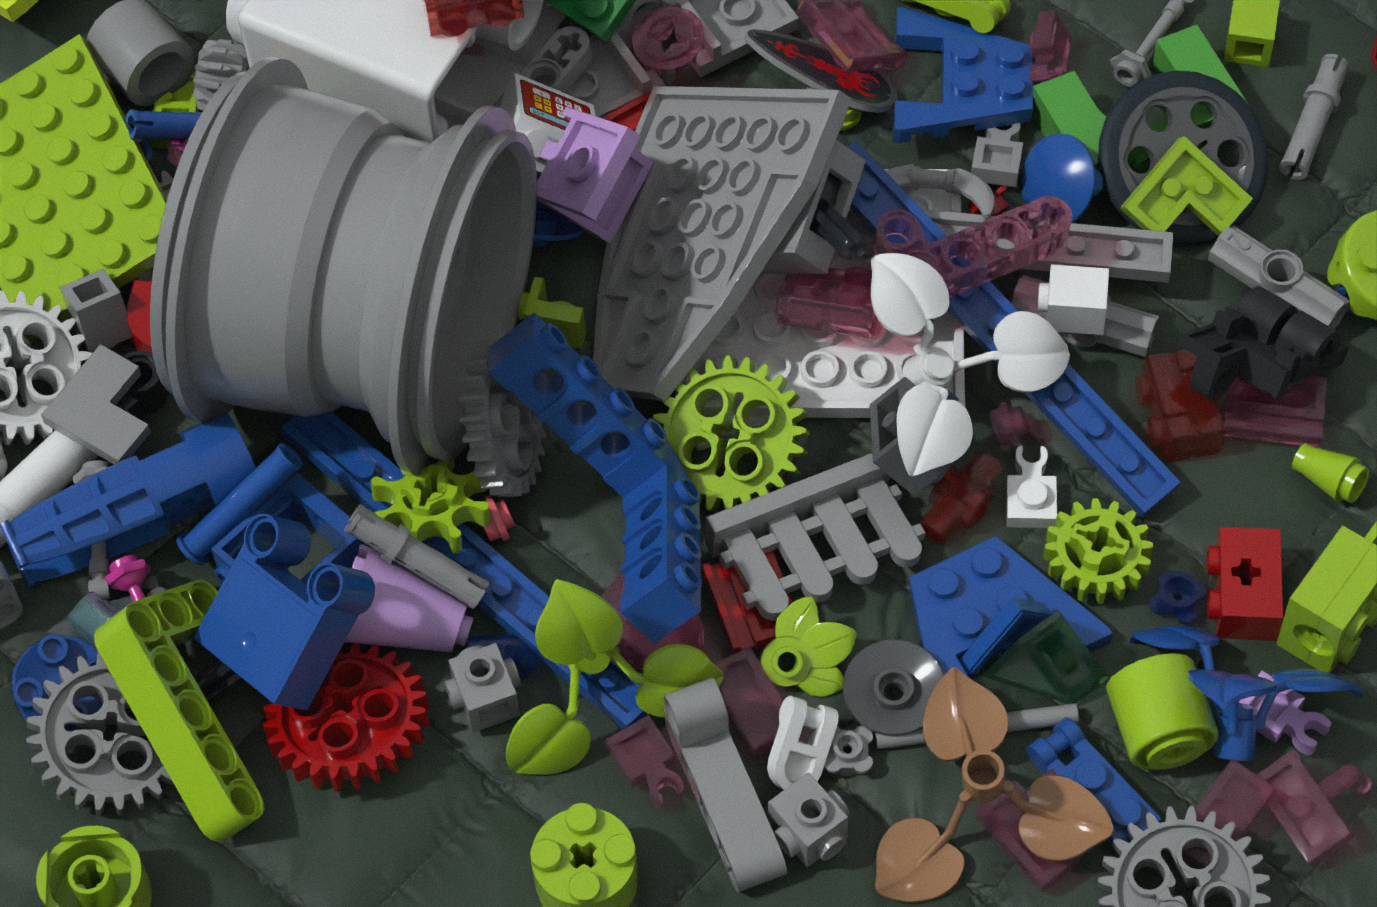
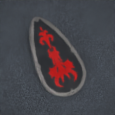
(818, 70)

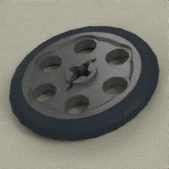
(1176, 95)

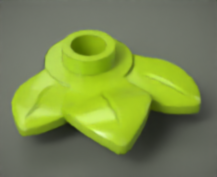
(815, 648)

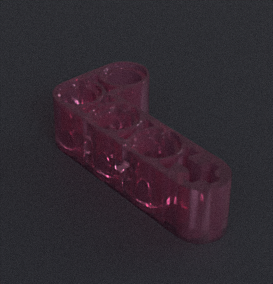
(978, 243)

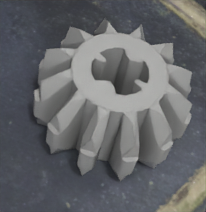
(215, 65)

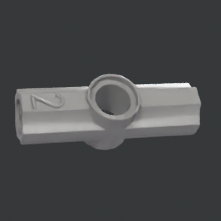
(1259, 266)
(1123, 329)

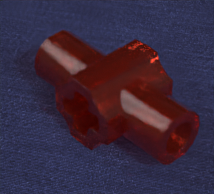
(961, 497)

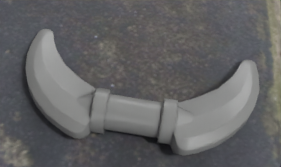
(951, 180)

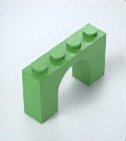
(1067, 108)

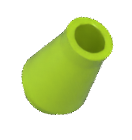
(1332, 472)

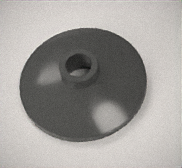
(885, 667)

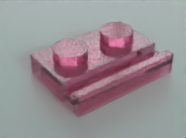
(1289, 420)

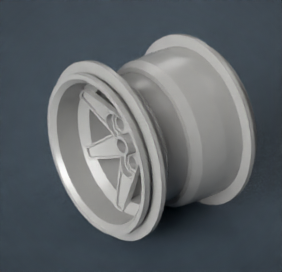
(338, 260)

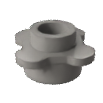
(850, 763)

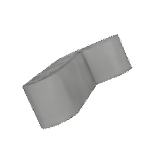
(721, 785)

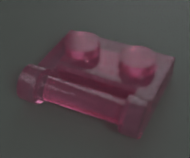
(850, 35)

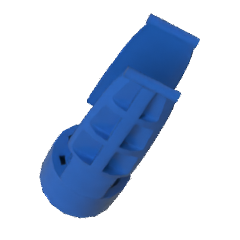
(129, 502)

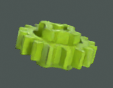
(1080, 535)

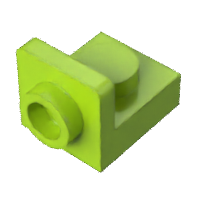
(560, 313)

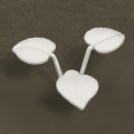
(930, 427)

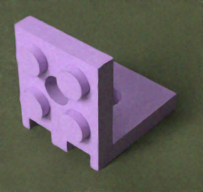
(592, 173)

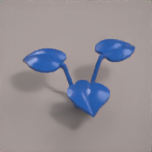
(1234, 719)

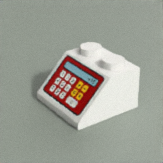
(539, 112)

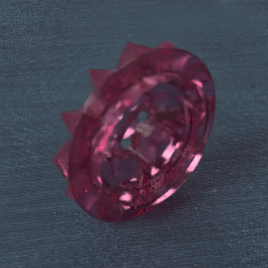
(658, 26)

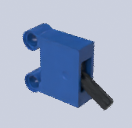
(274, 625)

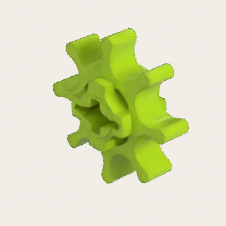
(432, 502)

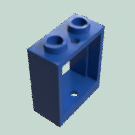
(291, 500)

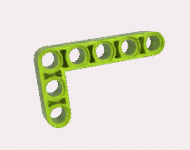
(173, 711)

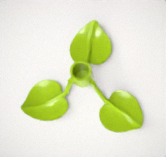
(584, 634)

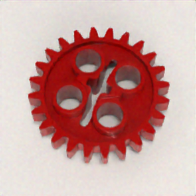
(351, 718)

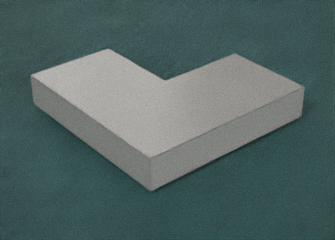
(88, 408)

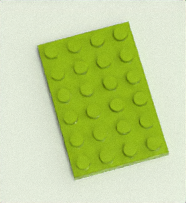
(71, 181)

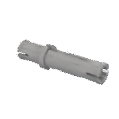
(1320, 101)
(400, 546)

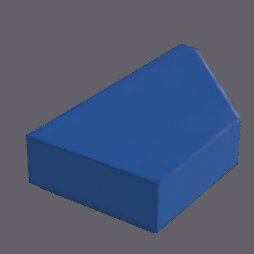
(1004, 630)

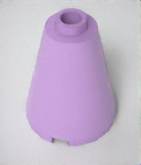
(407, 609)

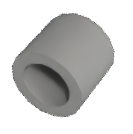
(140, 51)

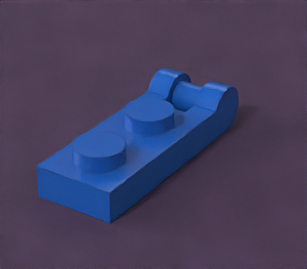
(1094, 774)

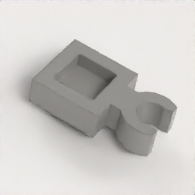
(998, 156)

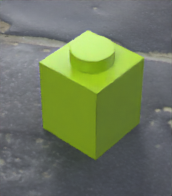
(1251, 32)

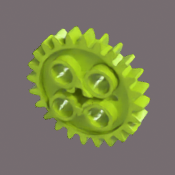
(773, 443)

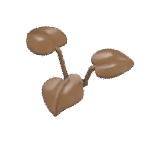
(971, 721)

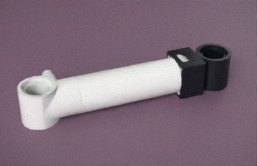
(59, 458)

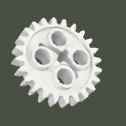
(53, 364)

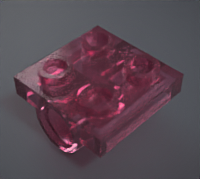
(833, 297)

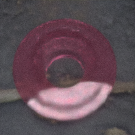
(1009, 424)

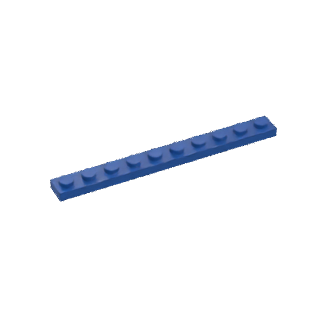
(1066, 402)
(509, 596)

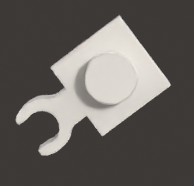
(1030, 496)

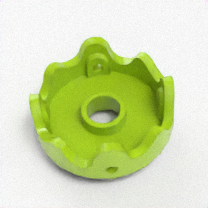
(1356, 265)

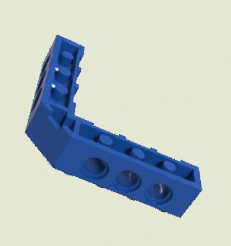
(640, 465)

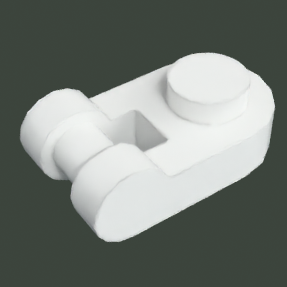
(794, 758)

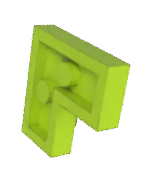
(1184, 180)

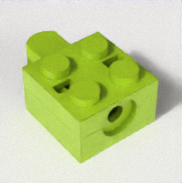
(1333, 602)

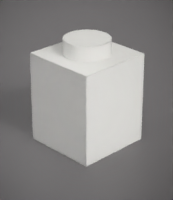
(1075, 299)

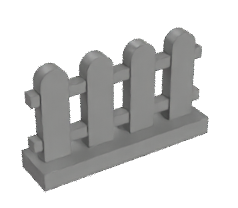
(802, 509)

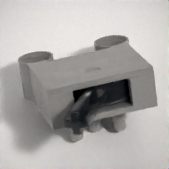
(823, 222)

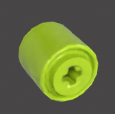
(1161, 712)

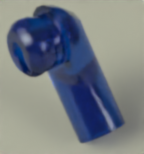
(509, 647)

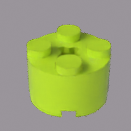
(571, 844)
(88, 859)

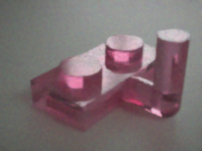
(1306, 805)

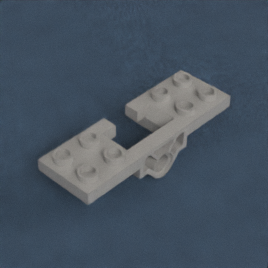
(618, 78)

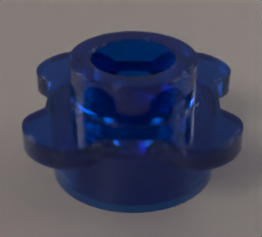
(1180, 584)

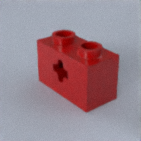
(1250, 609)

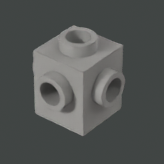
(483, 686)
(809, 821)

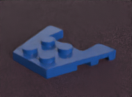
(982, 78)
(969, 589)

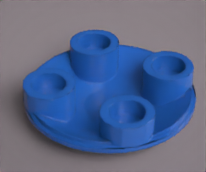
(1061, 169)
(42, 663)

